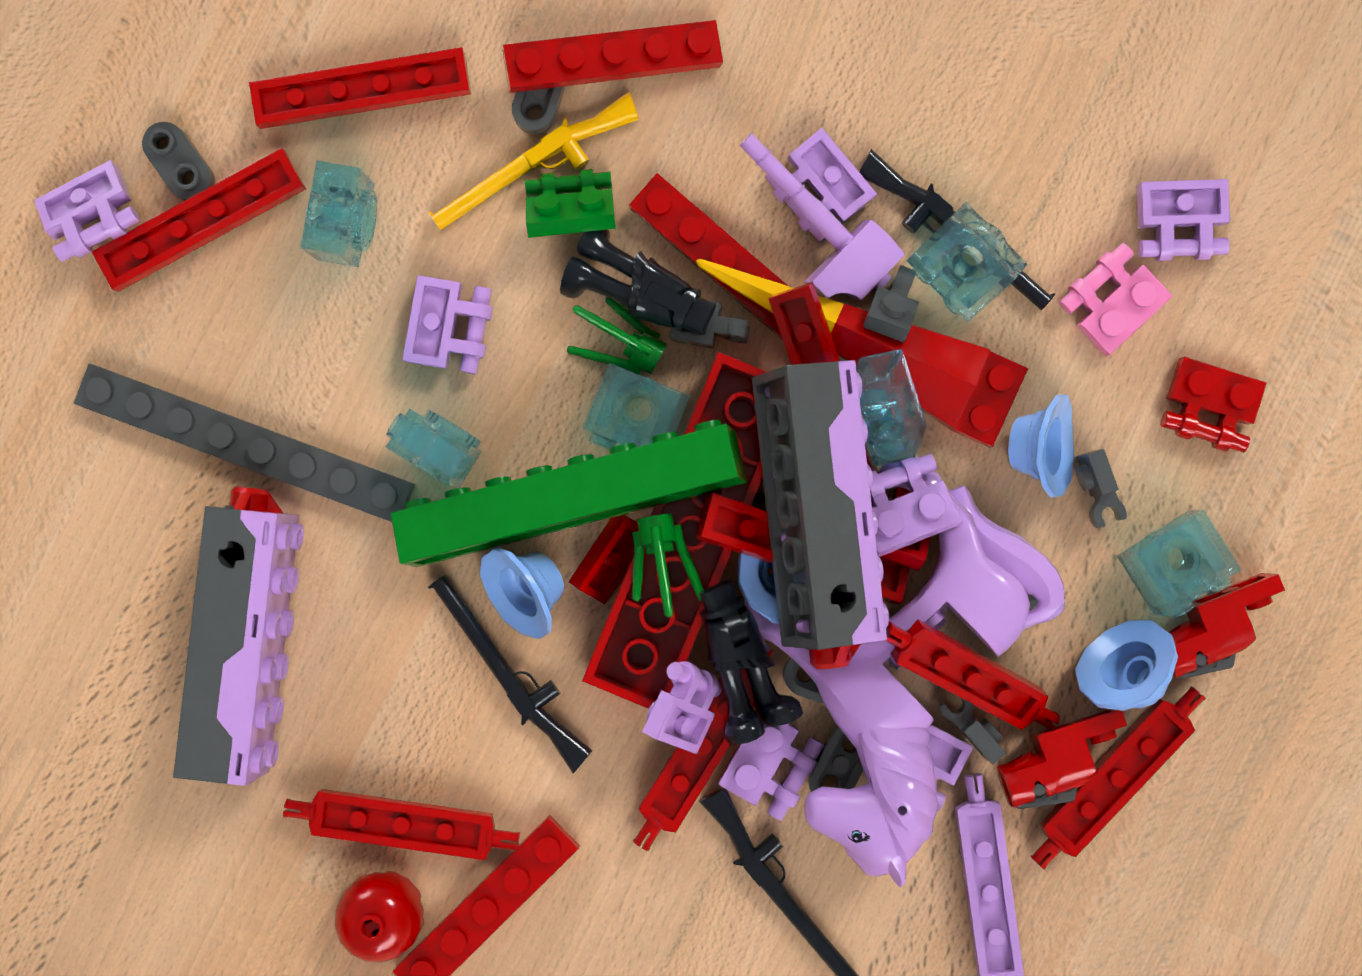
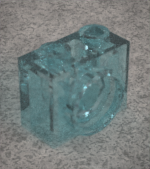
(339, 214)
(961, 285)
(890, 408)
(608, 413)
(434, 445)
(1204, 566)

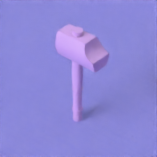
(859, 257)

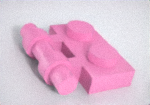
(1124, 309)

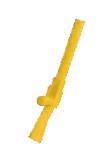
(561, 139)

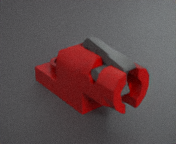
(1221, 626)
(1059, 763)

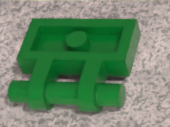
(571, 212)

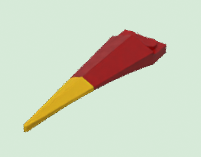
(954, 379)

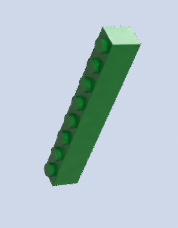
(570, 495)

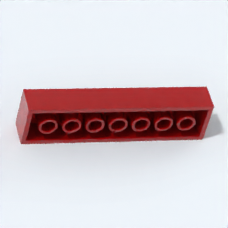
(638, 636)

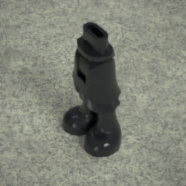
(654, 291)
(734, 645)

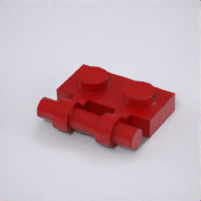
(1215, 391)

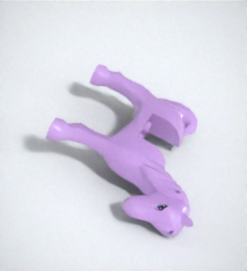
(985, 582)

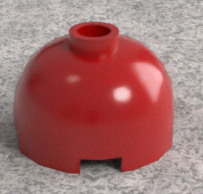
(379, 916)

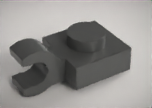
(891, 309)
(724, 327)
(1097, 477)
(980, 734)

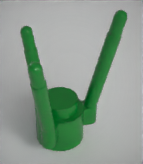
(641, 349)
(657, 536)

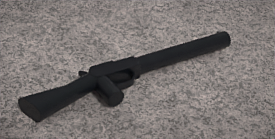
(932, 204)
(528, 705)
(753, 859)

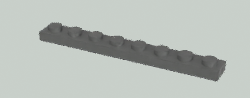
(242, 443)

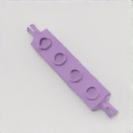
(988, 883)

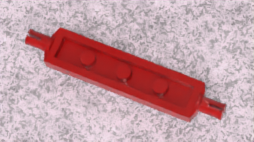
(970, 675)
(686, 774)
(1118, 777)
(401, 824)

